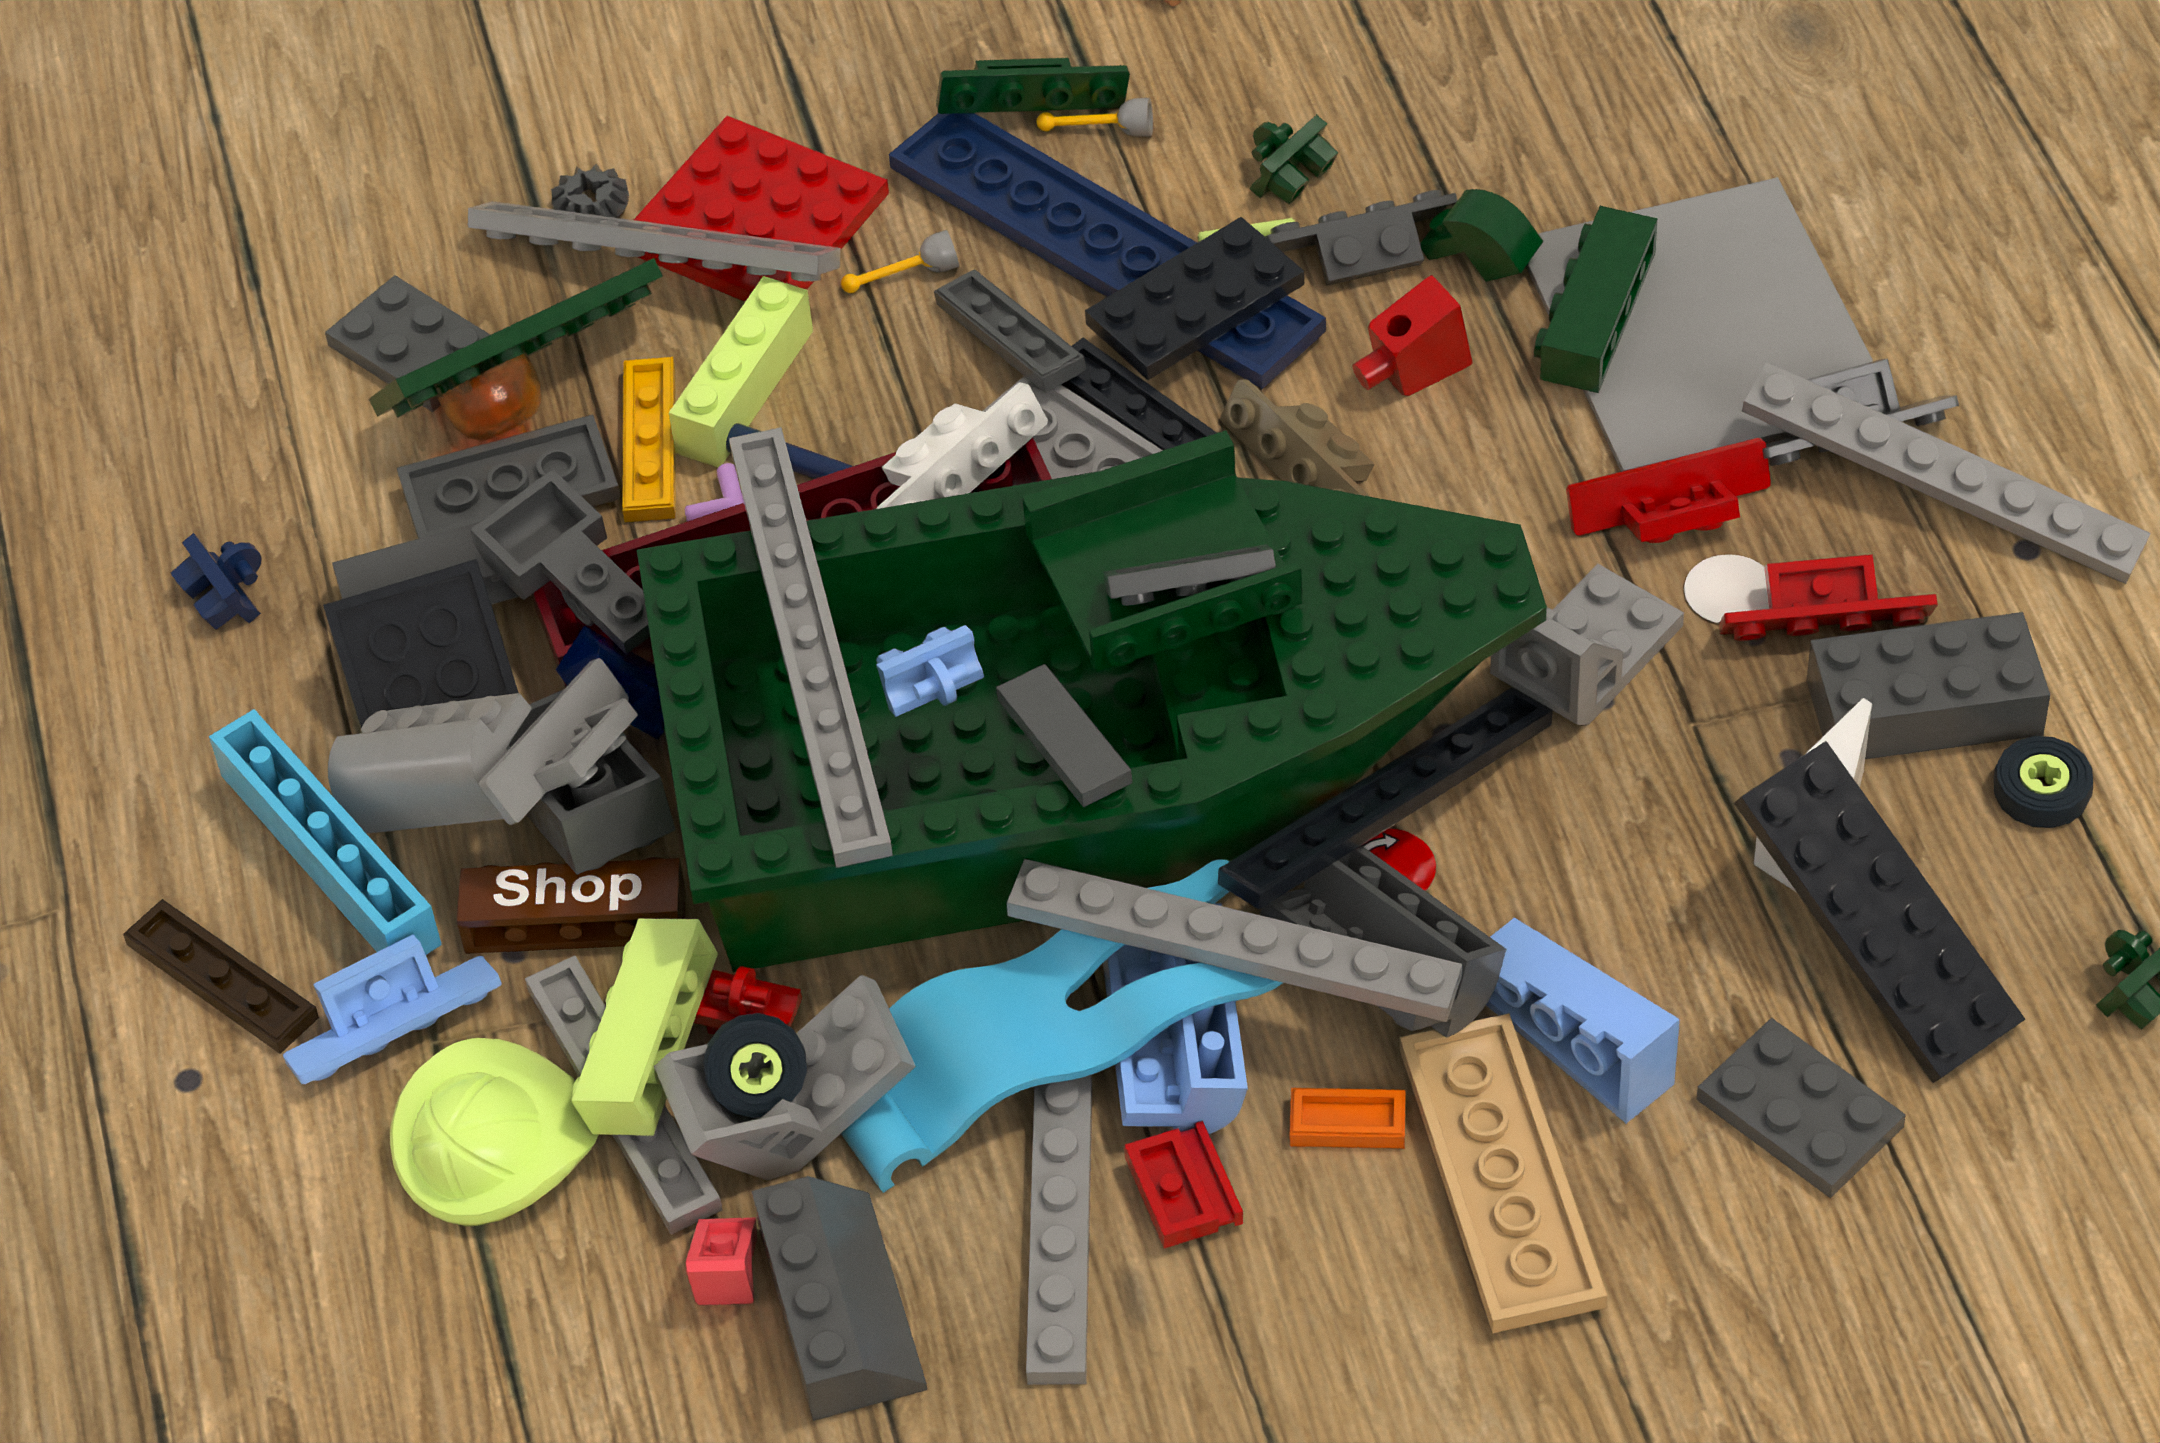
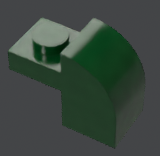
(1487, 230)

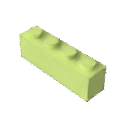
(741, 370)
(643, 1021)

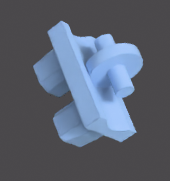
(929, 670)

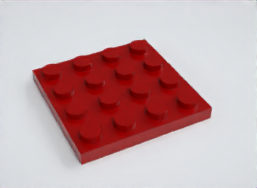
(765, 189)

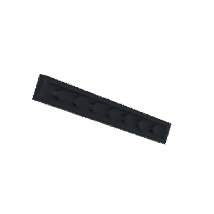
(1384, 798)

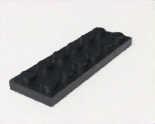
(1879, 911)

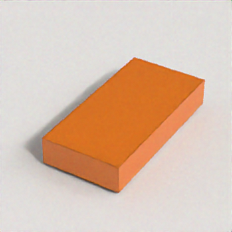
(1347, 1118)

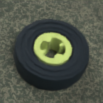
(2027, 798)
(735, 1044)

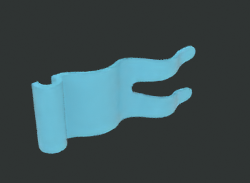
(1010, 1029)

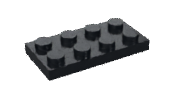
(1194, 298)

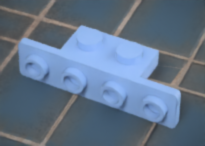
(382, 1001)

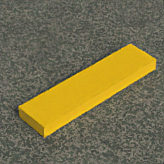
(648, 440)

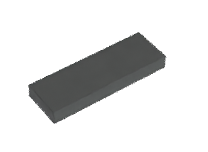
(1064, 735)

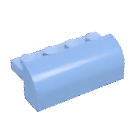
(1186, 1070)

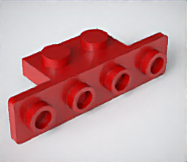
(1671, 494)
(1822, 594)

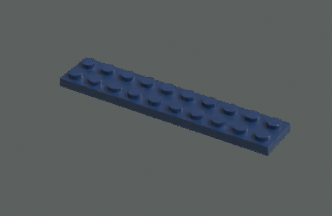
(1082, 229)

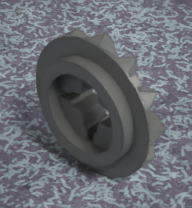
(610, 192)

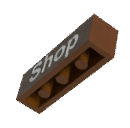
(557, 909)

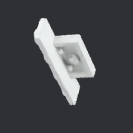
(963, 448)

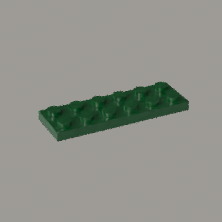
(521, 338)

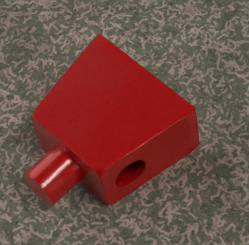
(1416, 341)

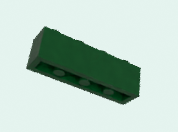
(1596, 299)

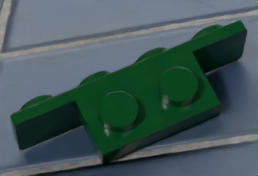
(1031, 86)

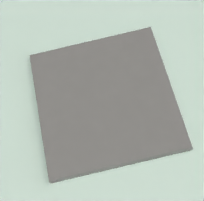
(1720, 299)

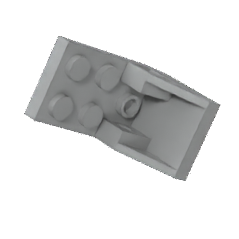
(1588, 646)
(851, 1063)

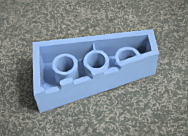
(1586, 1021)

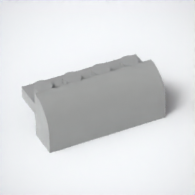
(424, 763)

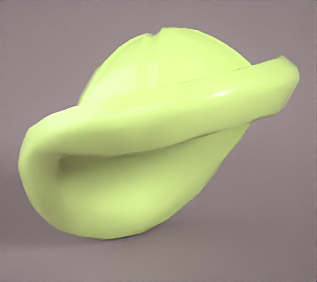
(485, 1131)

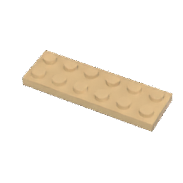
(1502, 1174)

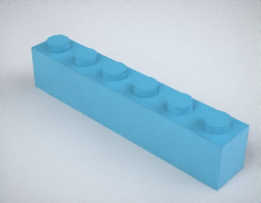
(321, 835)

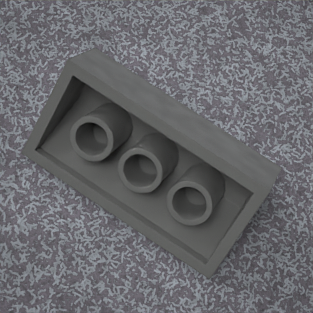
(837, 1295)

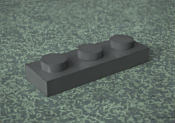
(1186, 575)

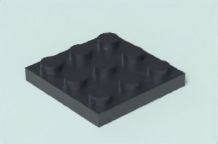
(421, 642)

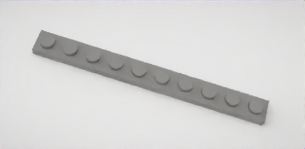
(810, 649)

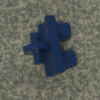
(227, 598)

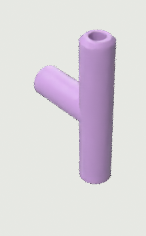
(730, 491)

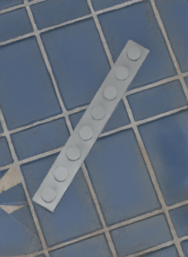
(671, 242)
(1946, 472)
(1235, 940)

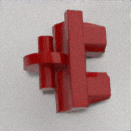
(743, 994)

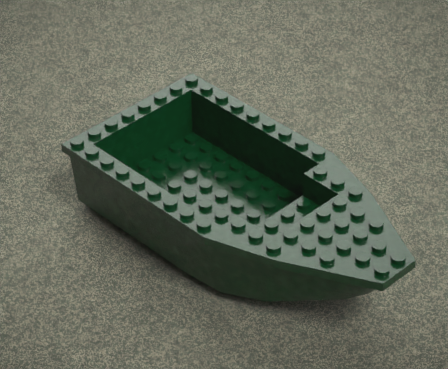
(1217, 733)

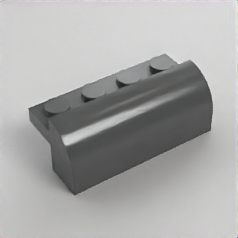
(415, 559)
(1379, 905)

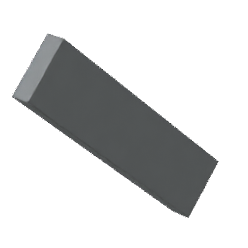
(1010, 330)

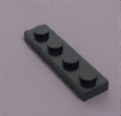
(1133, 400)

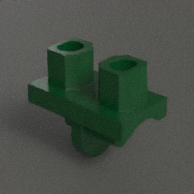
(1284, 154)
(2134, 994)

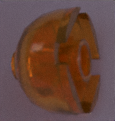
(495, 401)

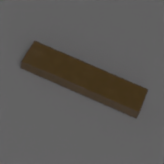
(221, 976)

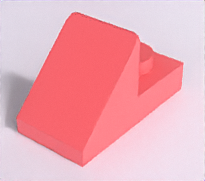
(722, 1261)

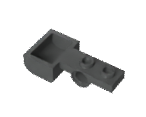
(554, 537)

